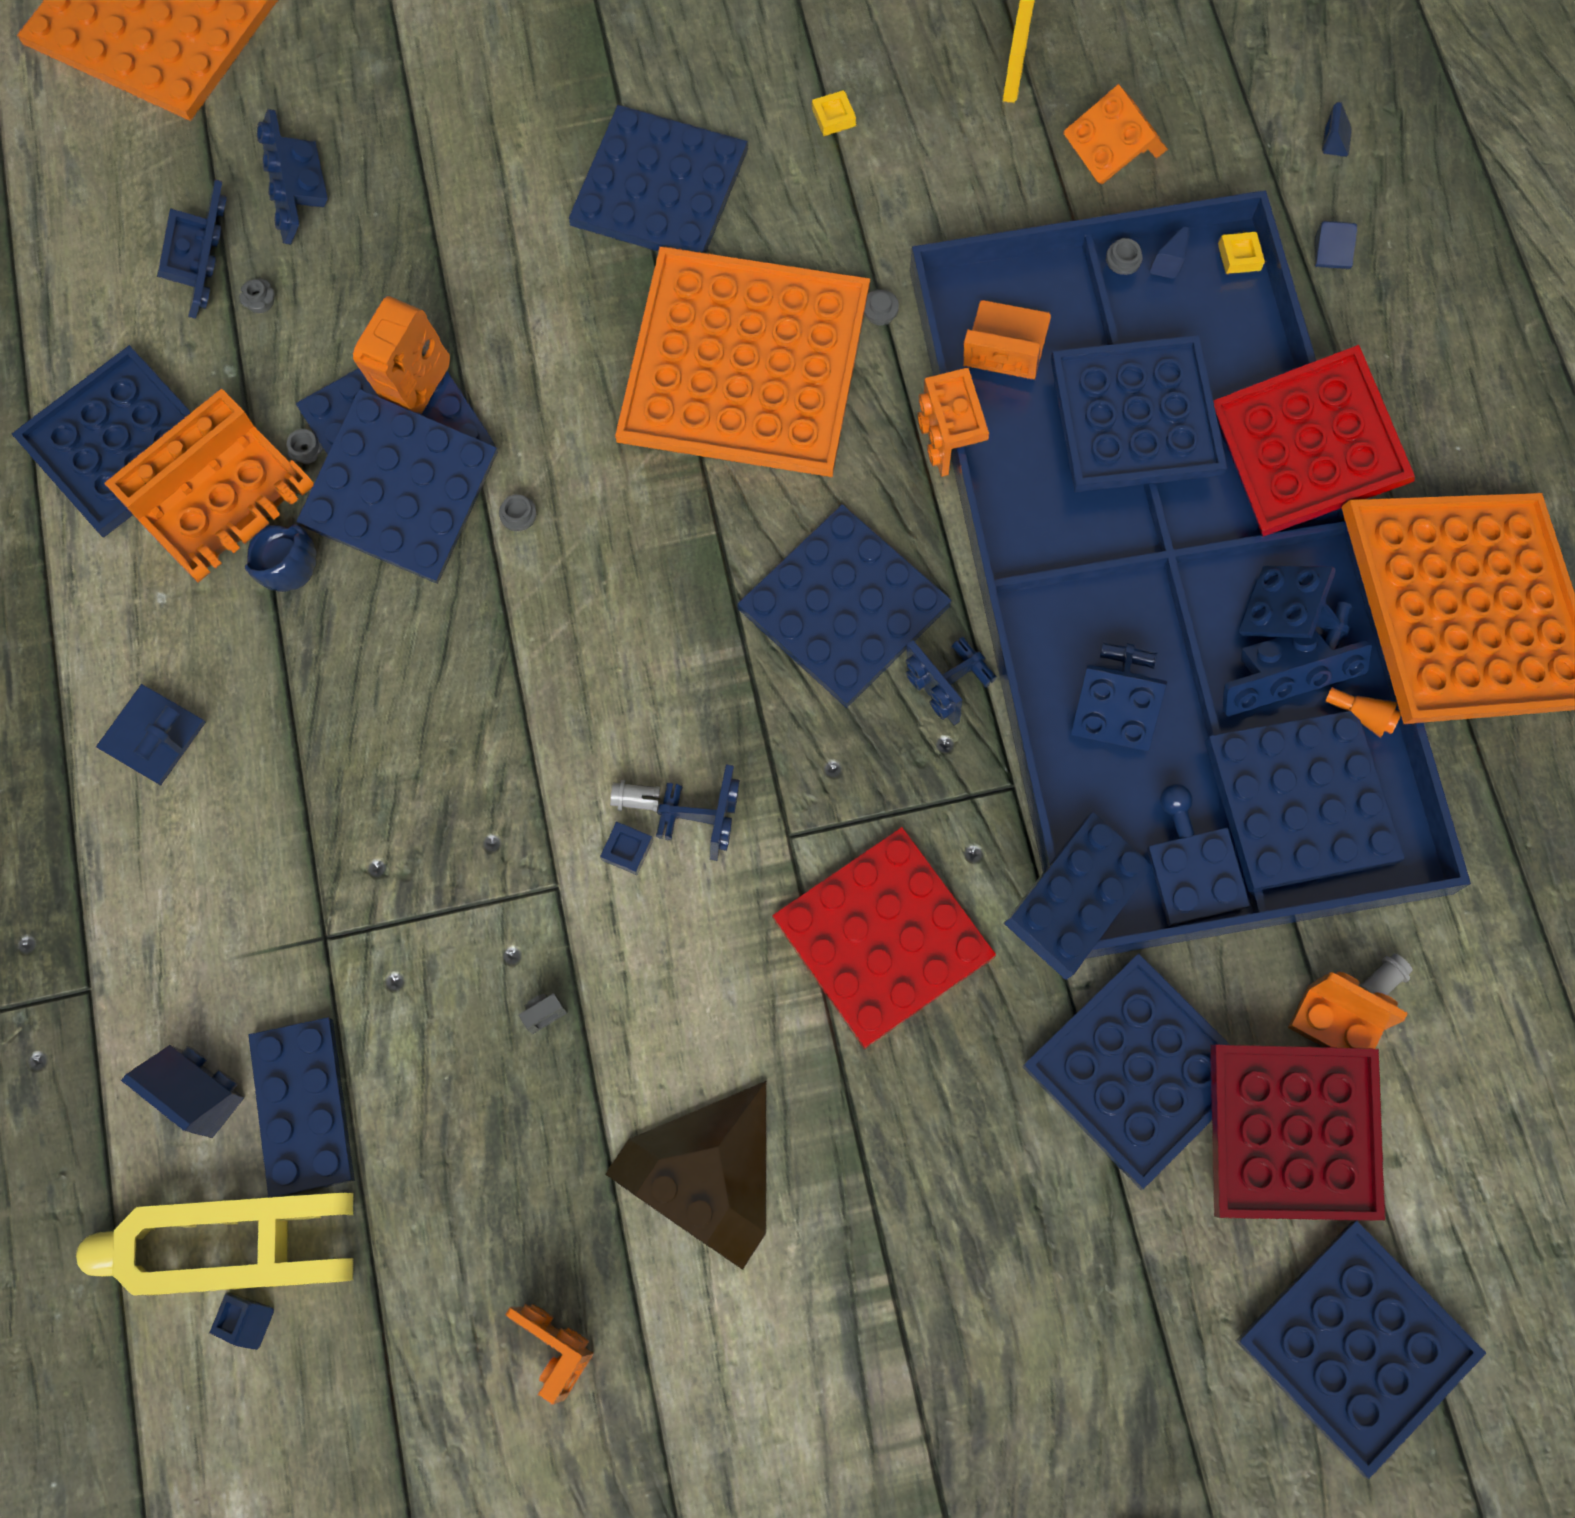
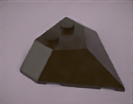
(706, 1172)

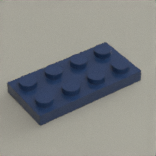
(1078, 895)
(301, 1108)

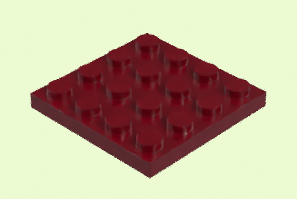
(1297, 1133)

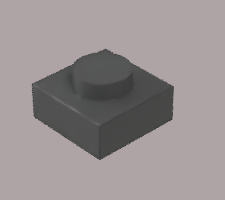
(542, 1012)

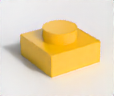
(833, 113)
(1241, 252)

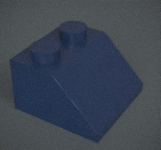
(186, 1090)

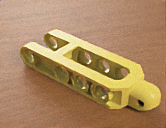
(115, 1251)

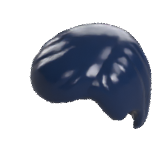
(281, 558)

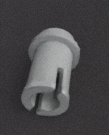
(632, 796)
(1389, 975)

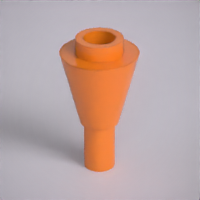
(1373, 713)

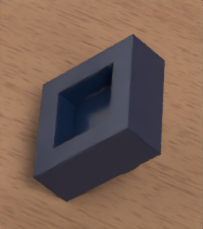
(626, 848)

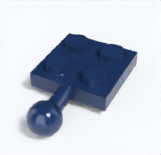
(1196, 872)

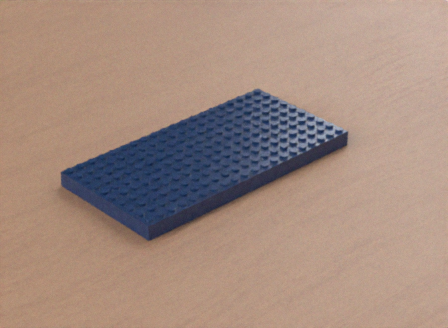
(1155, 559)

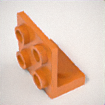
(1112, 135)
(1006, 339)
(950, 416)
(1343, 1014)
(561, 1372)

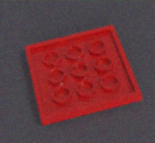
(1312, 440)
(883, 937)

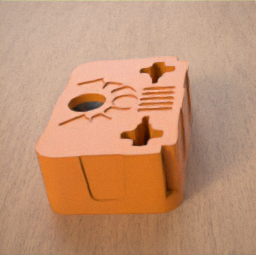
(401, 355)

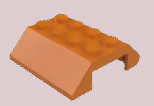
(208, 484)

